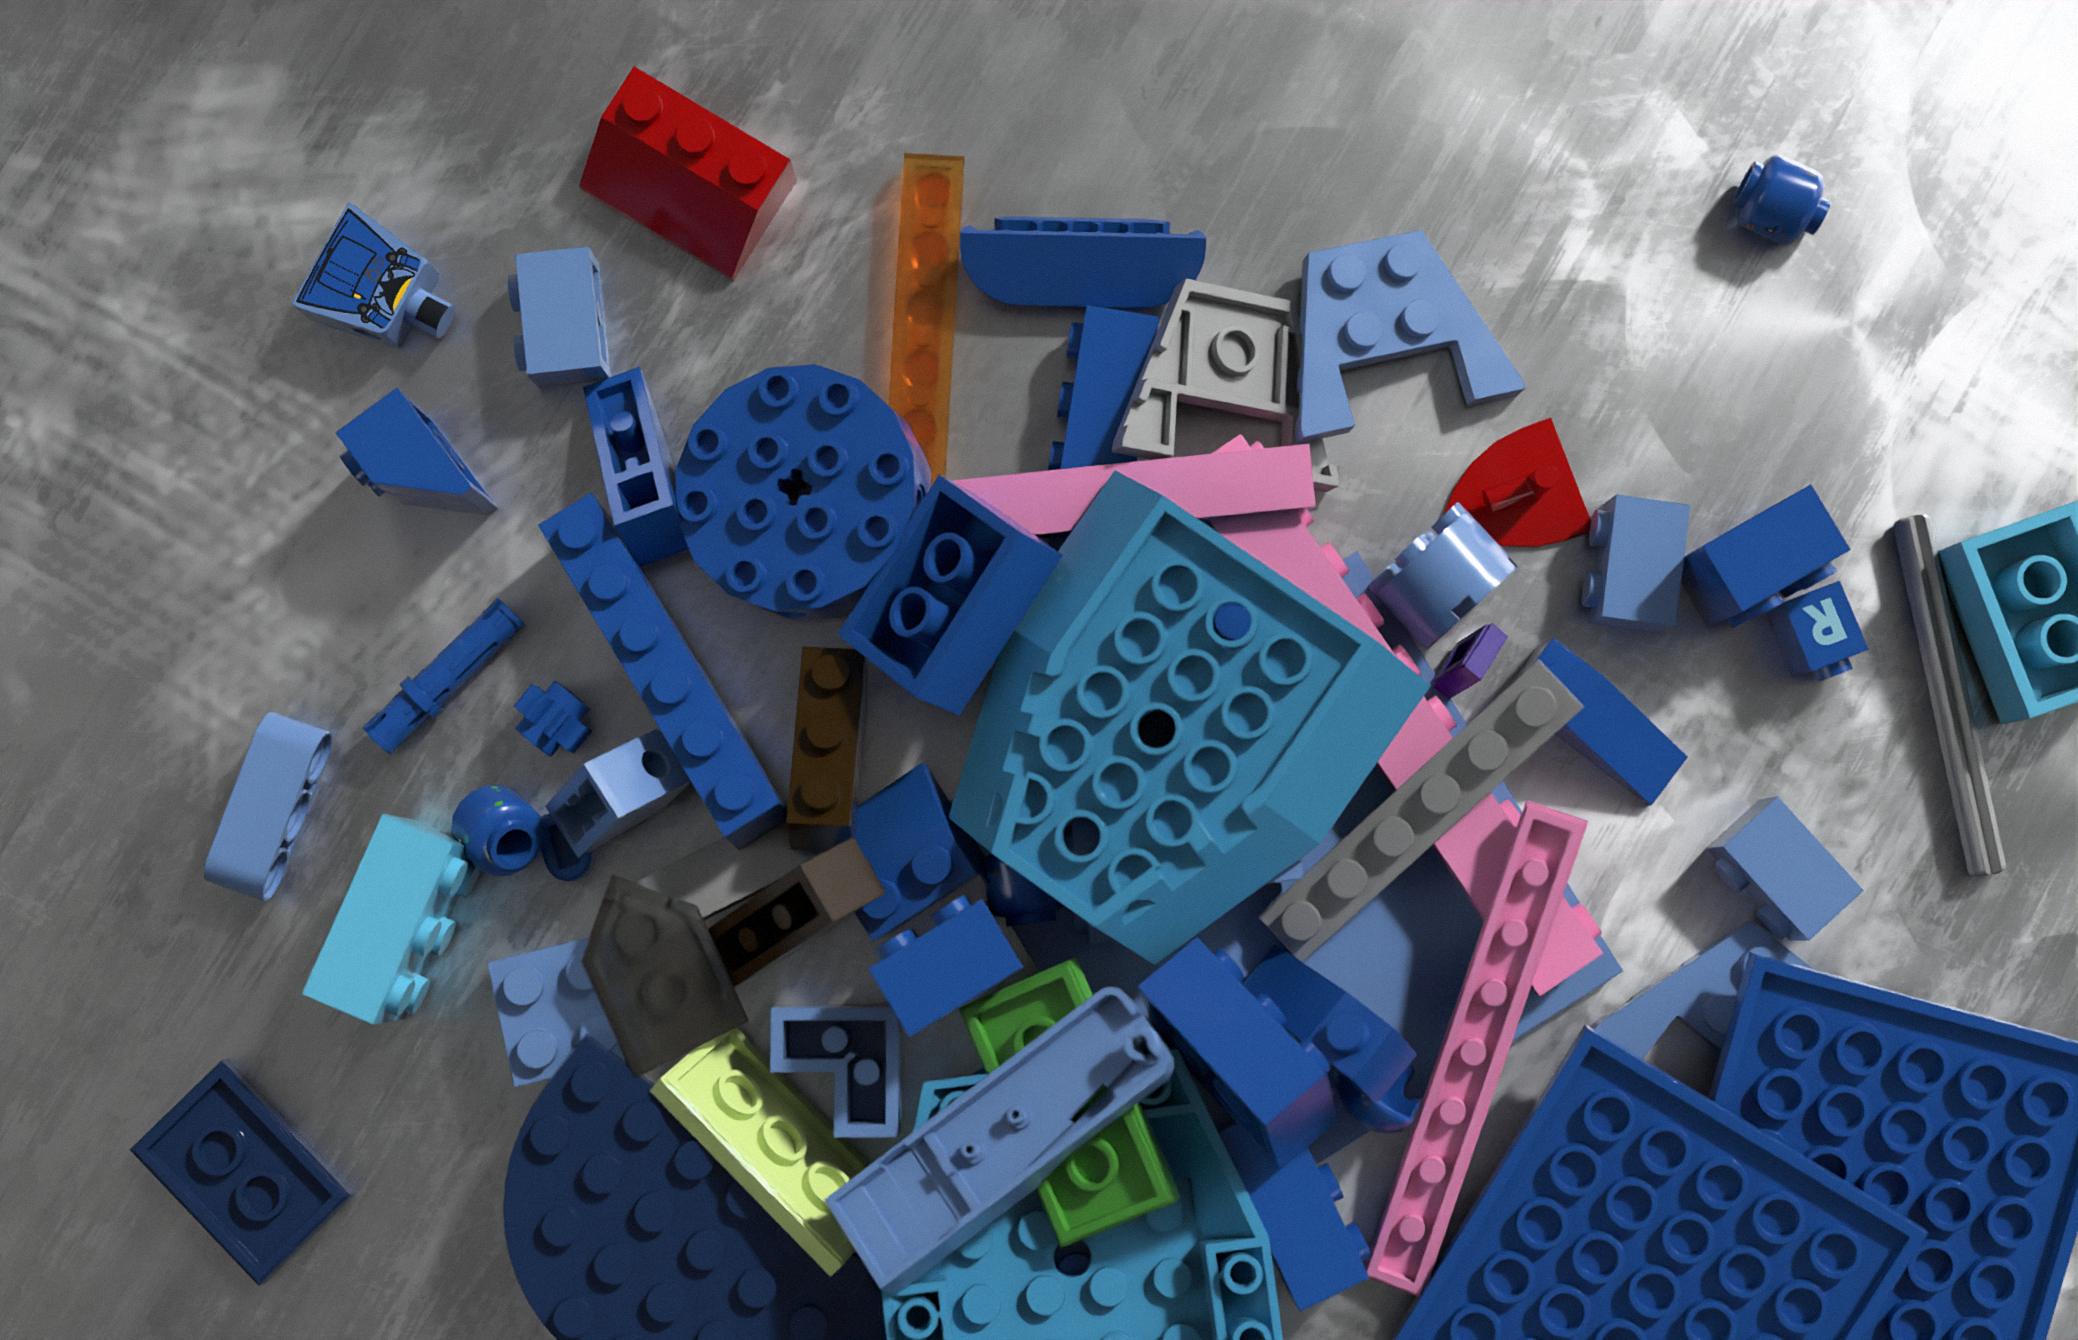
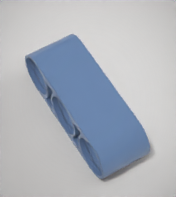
(268, 806)

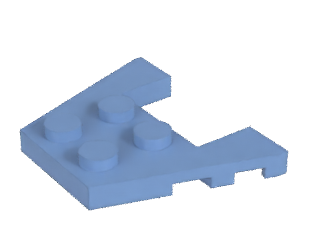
(1382, 305)
(1696, 993)

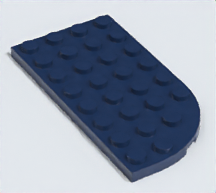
(647, 1237)

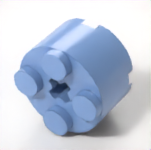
(1442, 576)

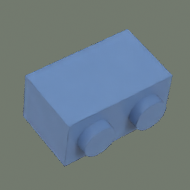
(559, 317)
(1636, 564)
(1782, 871)

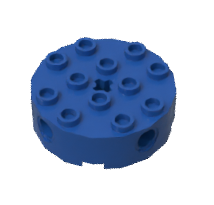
(756, 455)

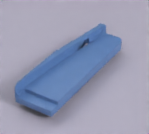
(999, 1139)

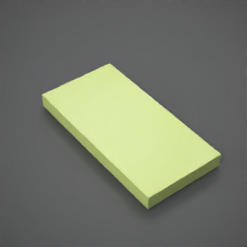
(765, 1139)

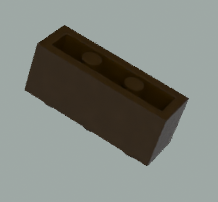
(827, 748)
(795, 911)

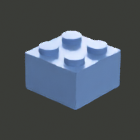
(546, 1009)

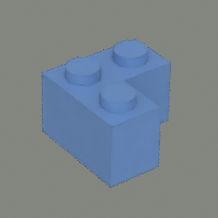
(861, 1049)

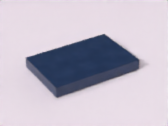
(243, 1171)

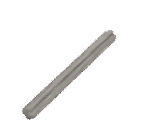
(1949, 696)

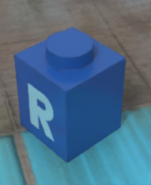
(1817, 632)

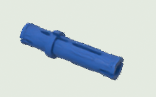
(442, 677)

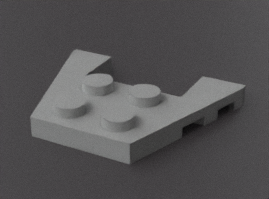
(1222, 354)

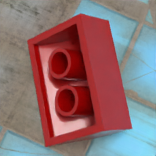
(685, 173)

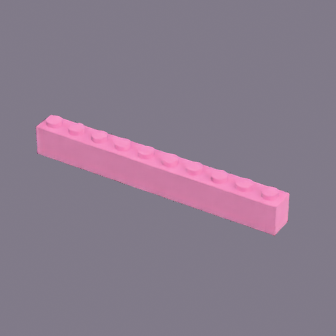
(1481, 839)

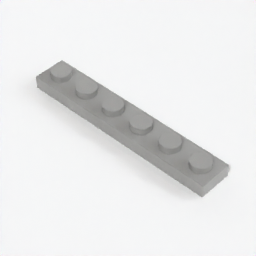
(1421, 810)

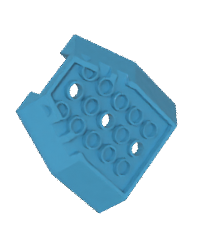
(1263, 743)
(1164, 1276)

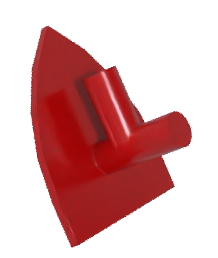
(1524, 490)

